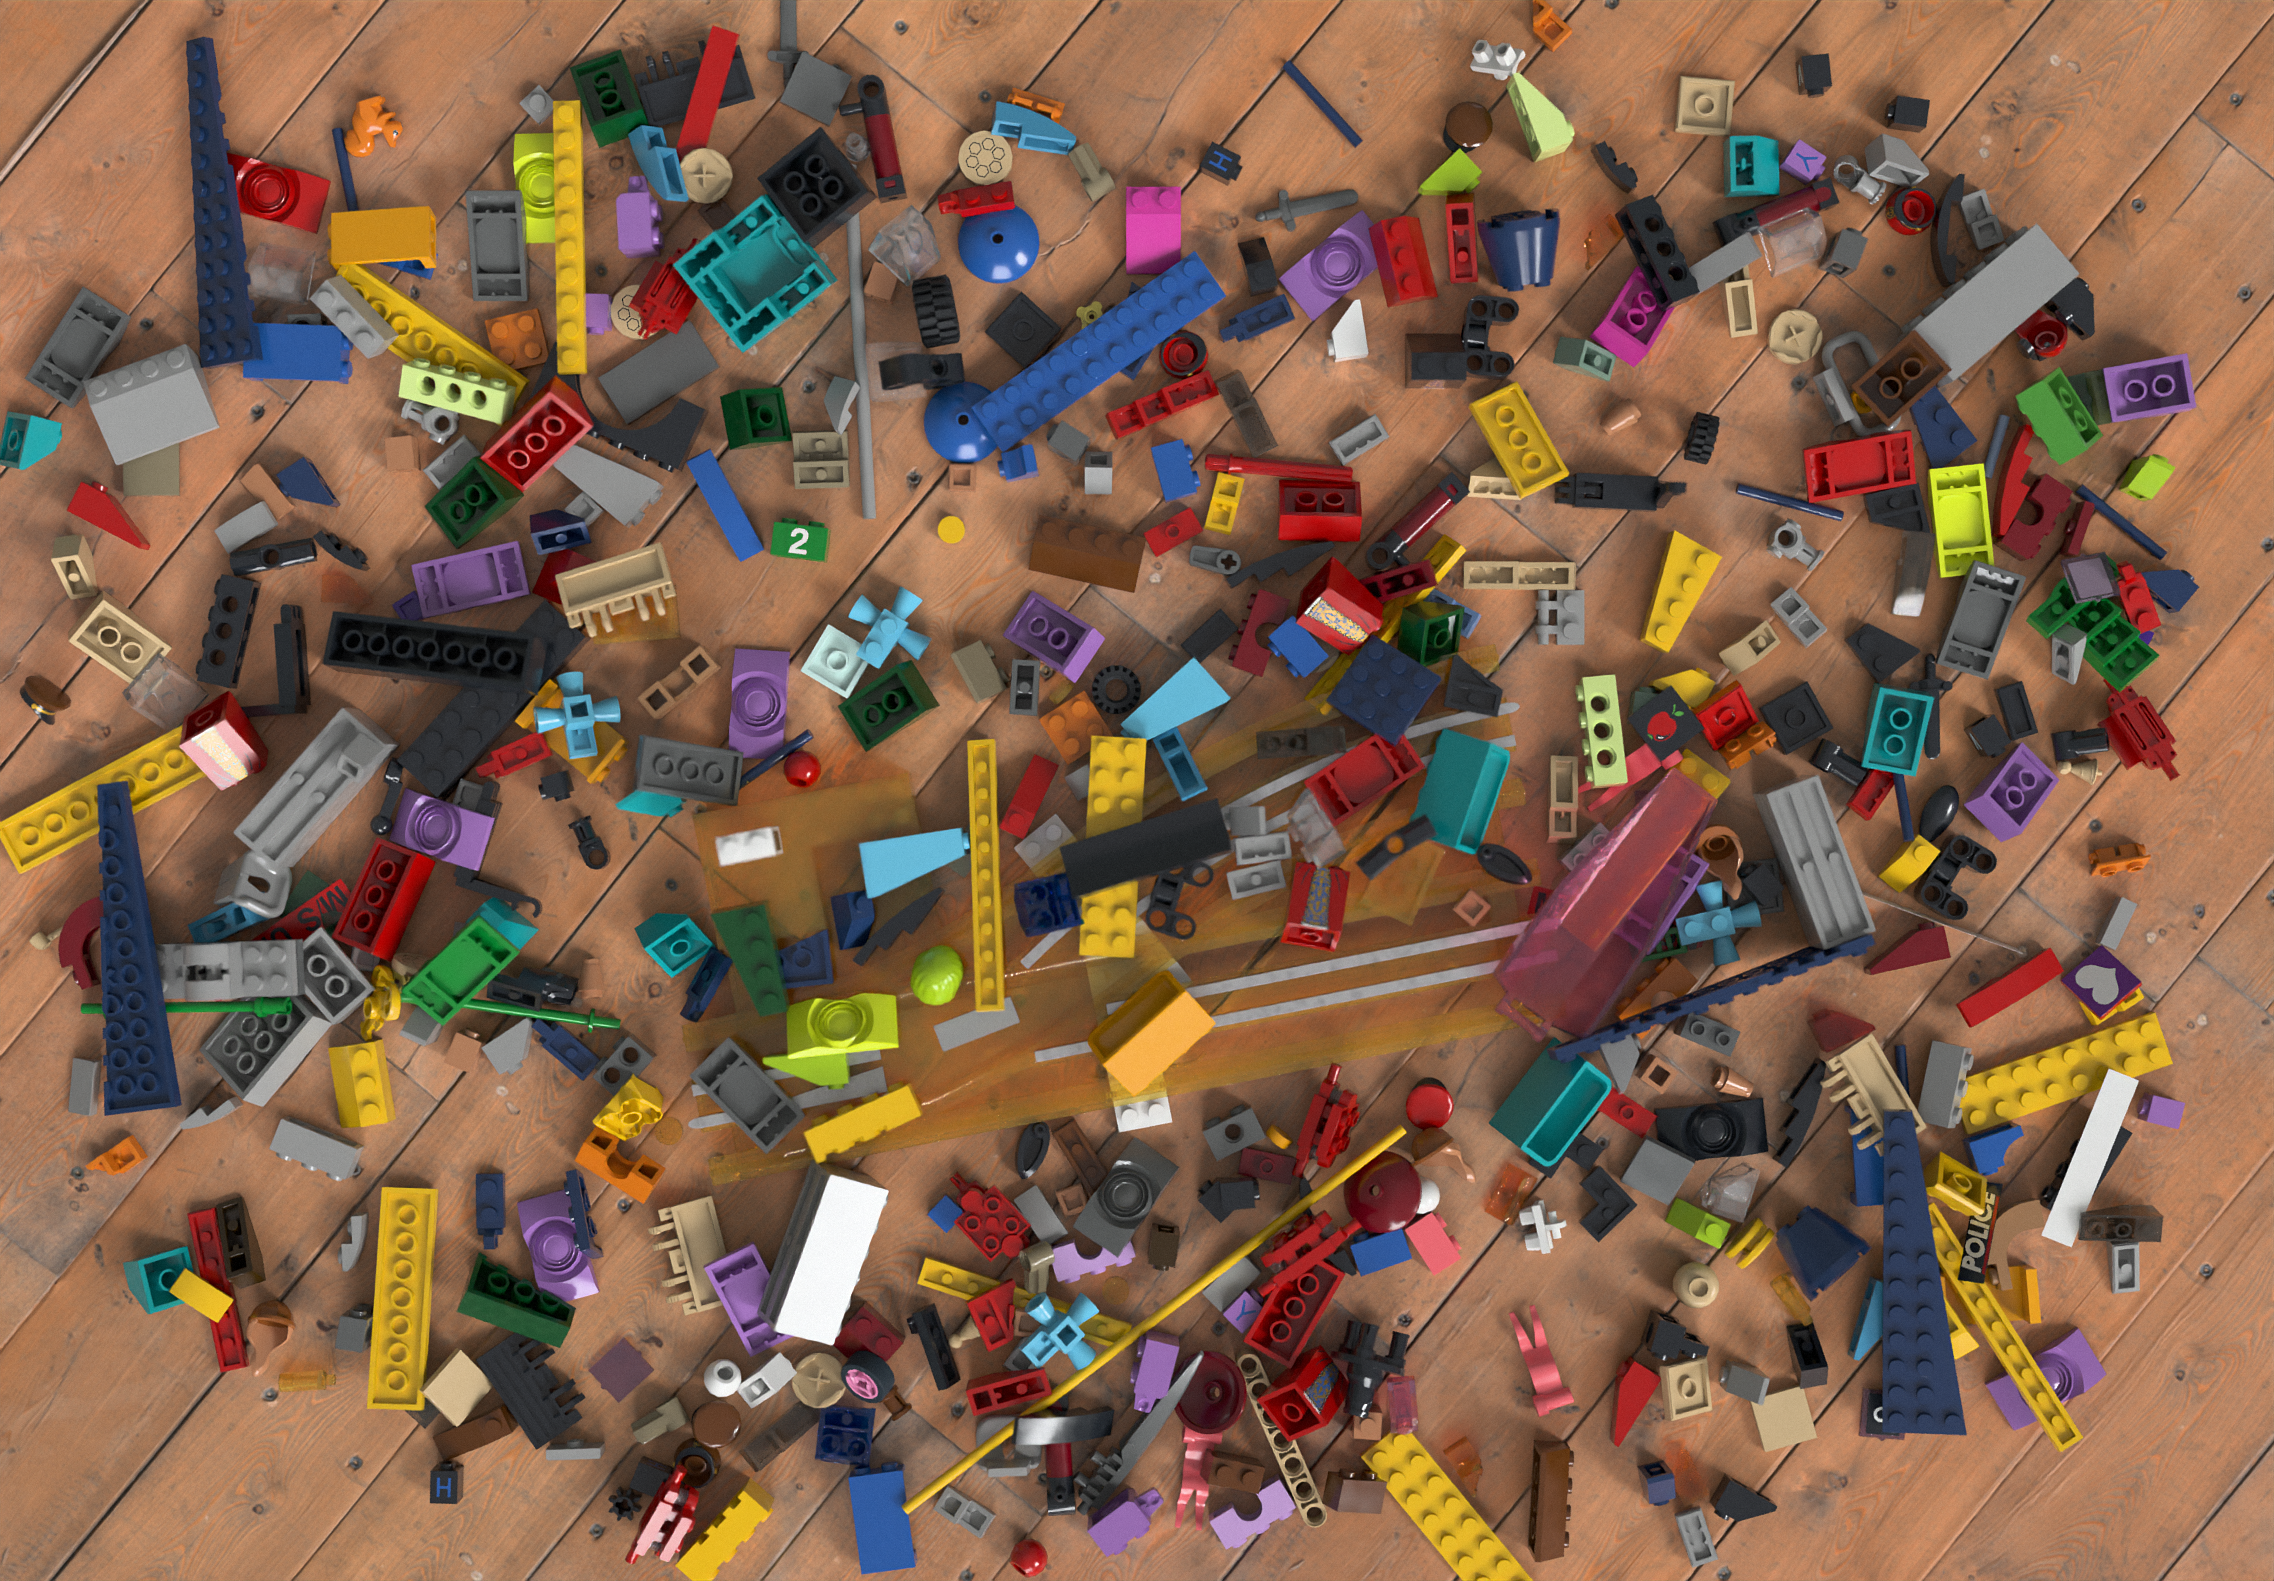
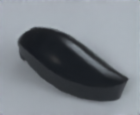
(1938, 812)
(1503, 864)
(1032, 1148)

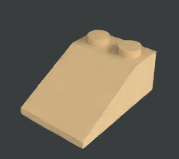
(116, 637)

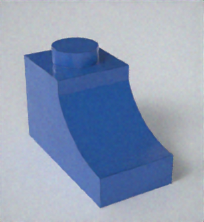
(1018, 464)
(1987, 1149)

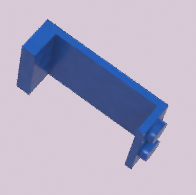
(301, 353)
(1867, 1169)
(879, 1519)

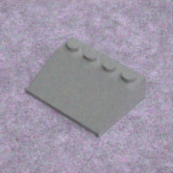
(152, 403)
(263, 1051)

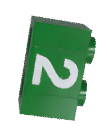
(800, 541)

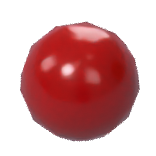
(802, 769)
(1029, 1557)

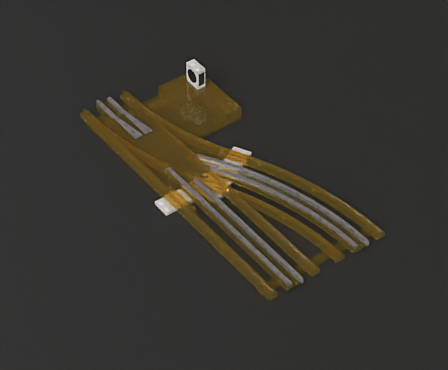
(1042, 1069)

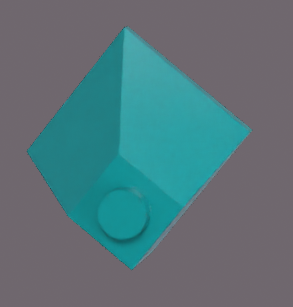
(27, 440)
(652, 804)
(507, 922)
(673, 941)
(153, 1276)

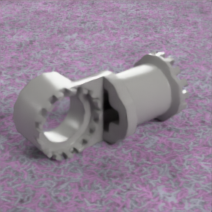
(1858, 180)

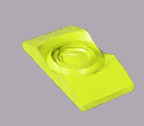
(535, 178)
(1959, 518)
(842, 1025)

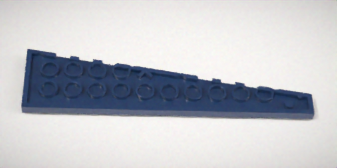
(222, 282)
(1719, 992)
(137, 1027)
(1917, 1349)

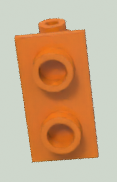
(1041, 105)
(1756, 738)
(2130, 859)

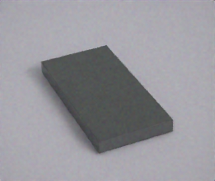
(658, 372)
(688, 771)

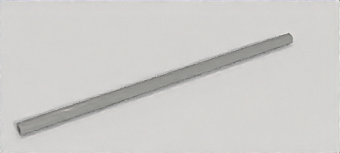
(860, 367)

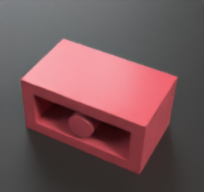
(1432, 1242)

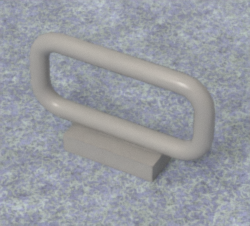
(1834, 390)

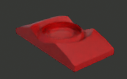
(279, 193)
(1859, 465)
(1363, 776)

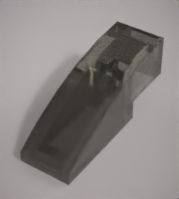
(1245, 413)
(1912, 573)
(779, 1435)

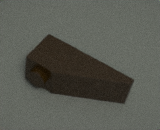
(239, 1244)

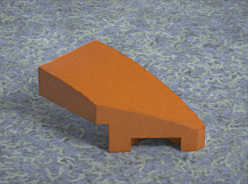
(1548, 26)
(119, 1158)

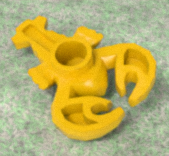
(380, 1004)

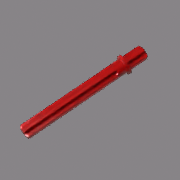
(1278, 468)

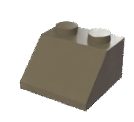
(979, 671)

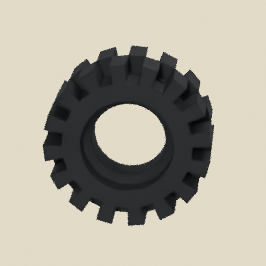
(1701, 438)
(1099, 689)

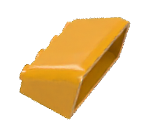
(1149, 1032)

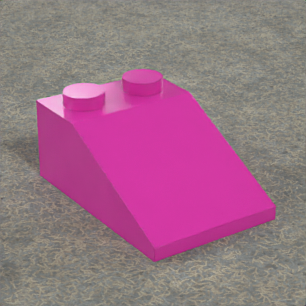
(1152, 229)
(1631, 321)

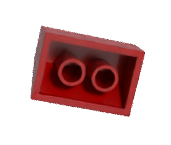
(1402, 261)
(1319, 511)

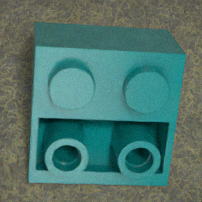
(1751, 166)

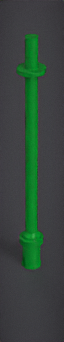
(261, 1006)
(548, 1014)

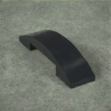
(1945, 264)
(1339, 1256)

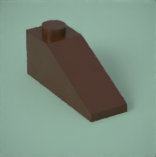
(476, 1432)

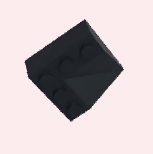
(816, 188)

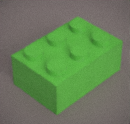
(2058, 416)

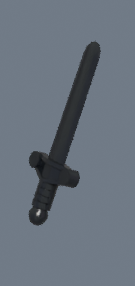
(1932, 686)

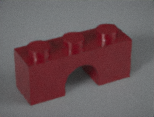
(2048, 499)
(1264, 609)

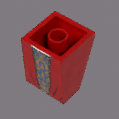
(1338, 608)
(223, 742)
(1315, 906)
(1305, 1394)

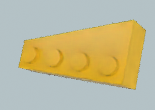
(1679, 584)
(863, 1120)
(726, 1532)

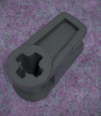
(1210, 559)

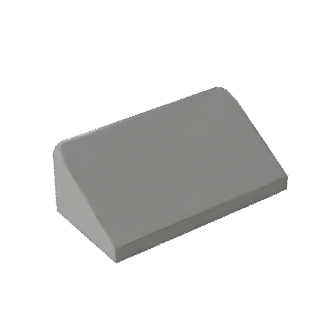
(84, 1086)

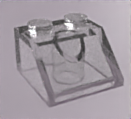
(1793, 241)
(907, 245)
(281, 273)
(883, 350)
(164, 693)
(1314, 830)
(1731, 1192)

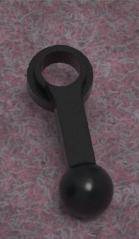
(381, 823)

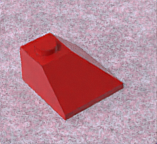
(557, 563)

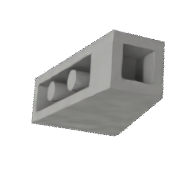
(611, 485)

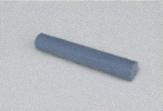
(1995, 446)

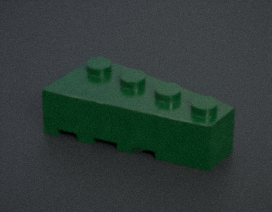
(755, 953)
(514, 1304)

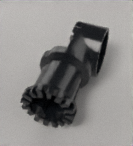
(589, 842)

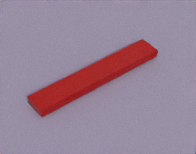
(707, 91)
(209, 1253)

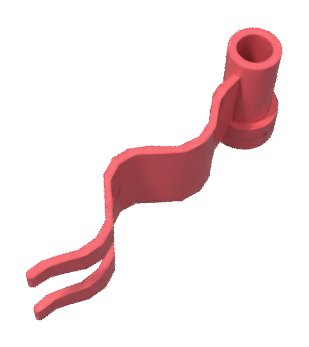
(1638, 766)
(1542, 1367)
(1191, 1476)

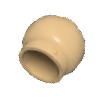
(1695, 1285)

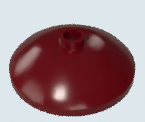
(1397, 1197)
(1200, 1406)

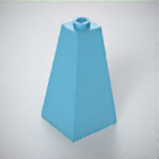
(1176, 702)
(903, 859)

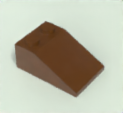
(1900, 378)

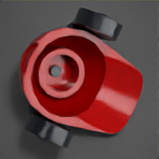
(2043, 334)

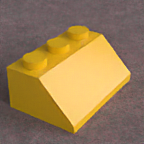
(362, 1084)

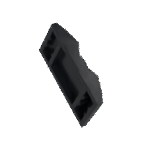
(1714, 1128)

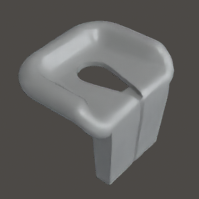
(236, 888)
(1025, 1456)

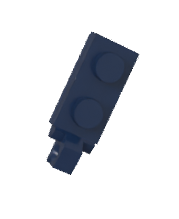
(1258, 320)
(705, 983)
(566, 1048)
(490, 1207)

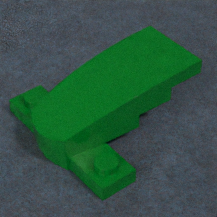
(2111, 641)

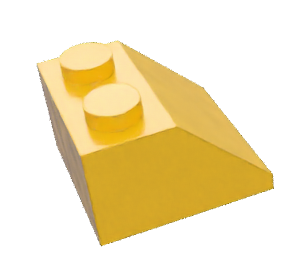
(1955, 1185)

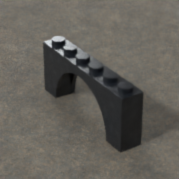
(665, 441)

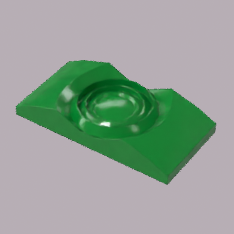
(460, 969)

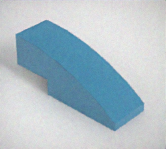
(1031, 129)
(659, 162)
(1179, 763)

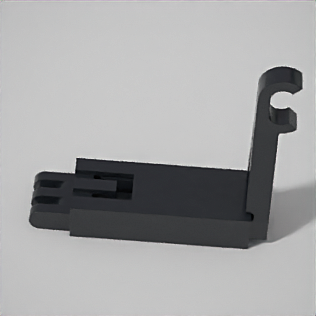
(1618, 492)
(291, 667)
(468, 878)

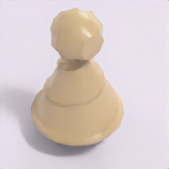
(2086, 770)
(968, 1332)

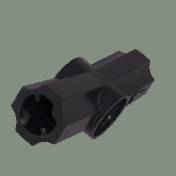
(1411, 835)

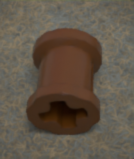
(895, 1403)

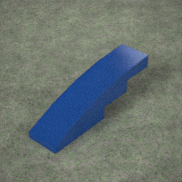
(725, 505)

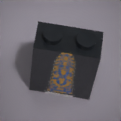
(1435, 361)

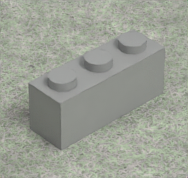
(354, 316)
(1945, 1084)
(316, 1148)

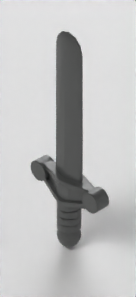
(788, 51)
(1289, 210)

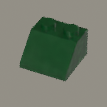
(755, 418)
(1430, 631)

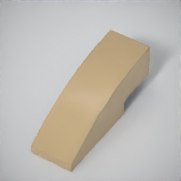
(1739, 303)
(1562, 800)

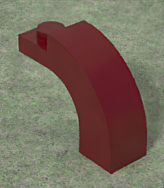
(76, 941)

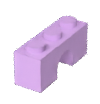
(1072, 1263)
(1235, 1526)

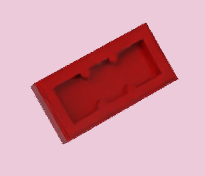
(1173, 532)
(1871, 793)
(1627, 1113)

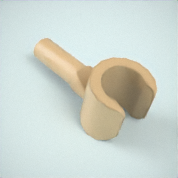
(42, 942)

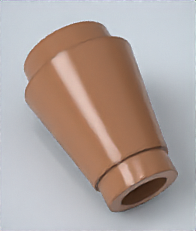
(1620, 417)
(591, 980)
(1730, 1082)

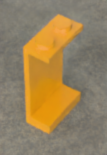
(382, 236)
(609, 742)
(2016, 1303)

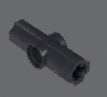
(258, 561)

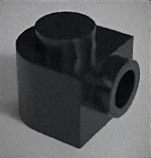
(557, 786)

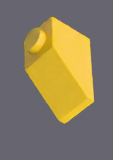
(1690, 685)
(1908, 863)

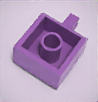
(639, 221)
(1155, 1368)
(1123, 1519)

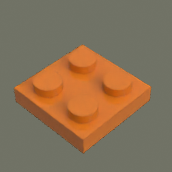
(519, 339)
(1073, 726)

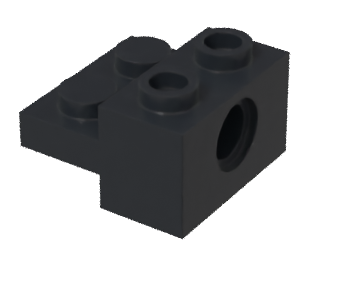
(1666, 1336)

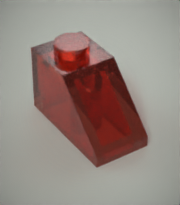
(1836, 1029)

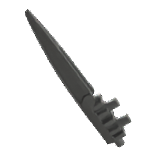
(1118, 1463)

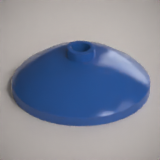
(1001, 261)
(946, 436)

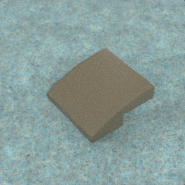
(821, 459)
(153, 474)

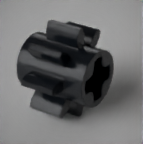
(632, 1504)

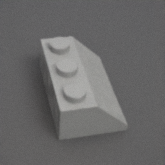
(332, 978)

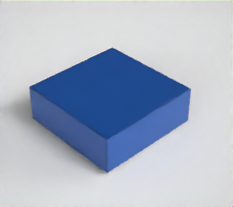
(945, 1213)

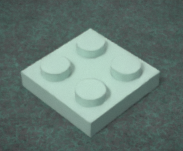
(835, 662)

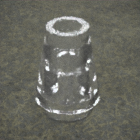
(859, 152)

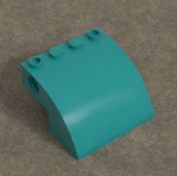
(755, 273)

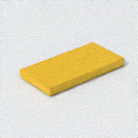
(1518, 440)

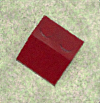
(868, 1332)

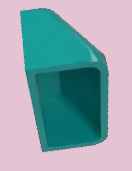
(1462, 789)
(1551, 1105)

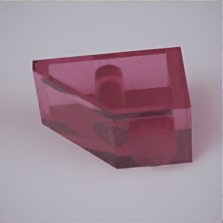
(1402, 1404)

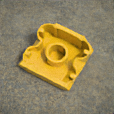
(631, 1109)

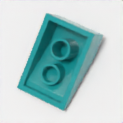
(1895, 728)

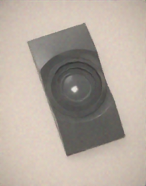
(498, 245)
(78, 347)
(1979, 619)
(748, 1094)
(1125, 1197)

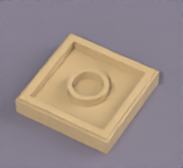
(1704, 106)
(456, 1387)
(1685, 1388)
(1783, 1418)

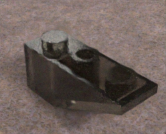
(1301, 742)
(2122, 1223)

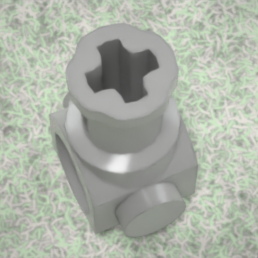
(430, 419)
(1796, 547)

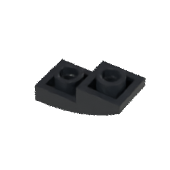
(1620, 175)
(348, 555)

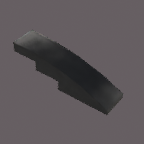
(1290, 561)
(907, 919)
(1804, 1101)
(1065, 1426)

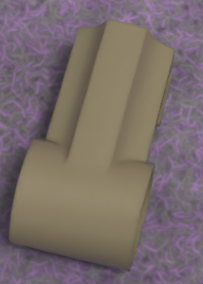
(1094, 178)
(1036, 1264)
(665, 1418)

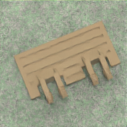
(614, 584)
(1876, 1088)
(699, 1243)

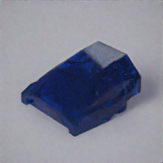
(1046, 905)
(845, 1435)

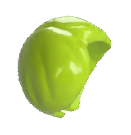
(937, 975)

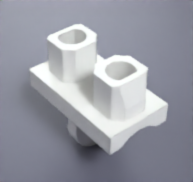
(1497, 60)
(1542, 1238)

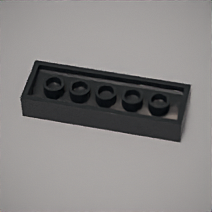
(1146, 849)

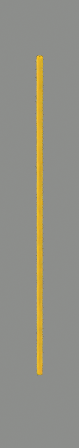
(1159, 1315)

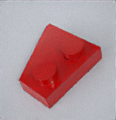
(994, 1314)

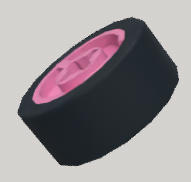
(867, 1376)

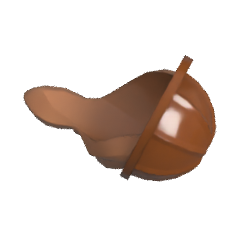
(1724, 853)
(1436, 1148)
(267, 1330)

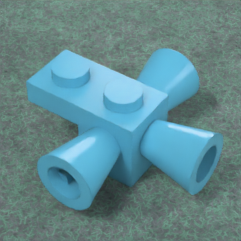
(889, 628)
(577, 715)
(1717, 923)
(1059, 1331)

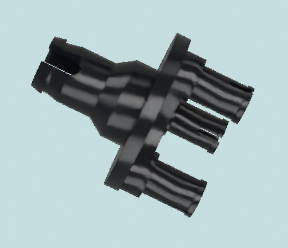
(1365, 1367)

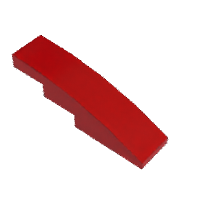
(1162, 404)
(2010, 490)
(2009, 987)

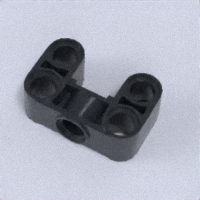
(1476, 332)
(927, 369)
(1945, 869)
(1166, 896)

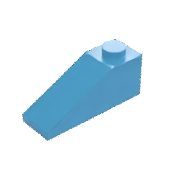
(224, 923)
(1869, 1321)

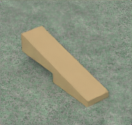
(1519, 575)

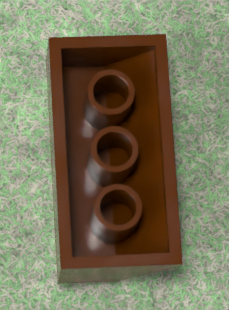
(1087, 553)
(1549, 1500)

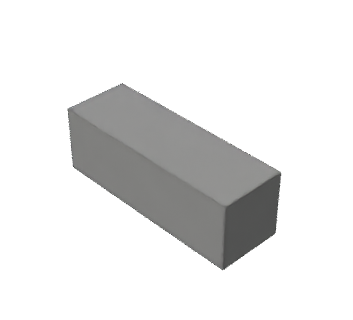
(2116, 923)

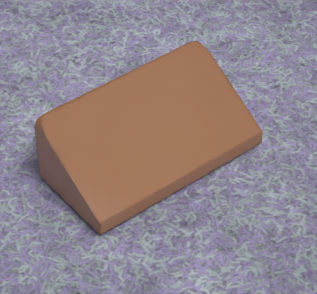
(265, 488)

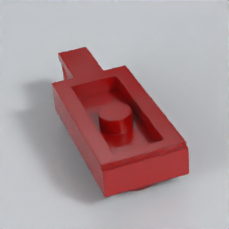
(978, 199)
(2136, 598)
(516, 756)

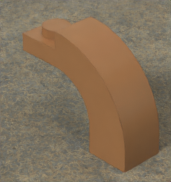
(2010, 1222)

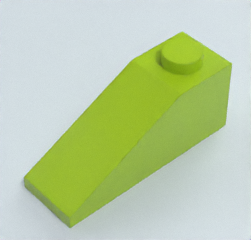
(821, 1070)

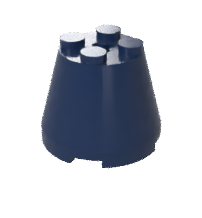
(1521, 247)
(1819, 1250)

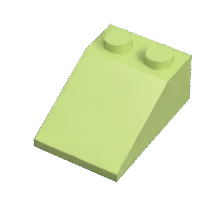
(1540, 120)

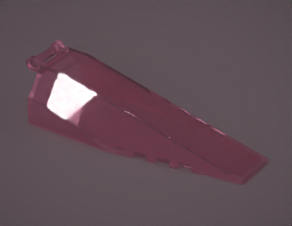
(1604, 914)

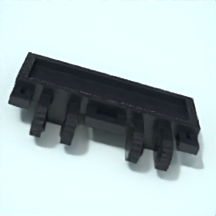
(669, 98)
(527, 1389)

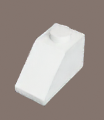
(1349, 336)
(766, 1380)

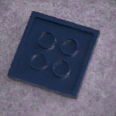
(1383, 690)

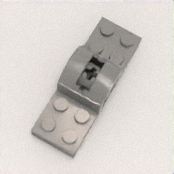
(231, 969)

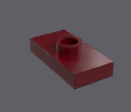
(2076, 528)
(1266, 1165)

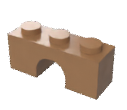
(679, 684)

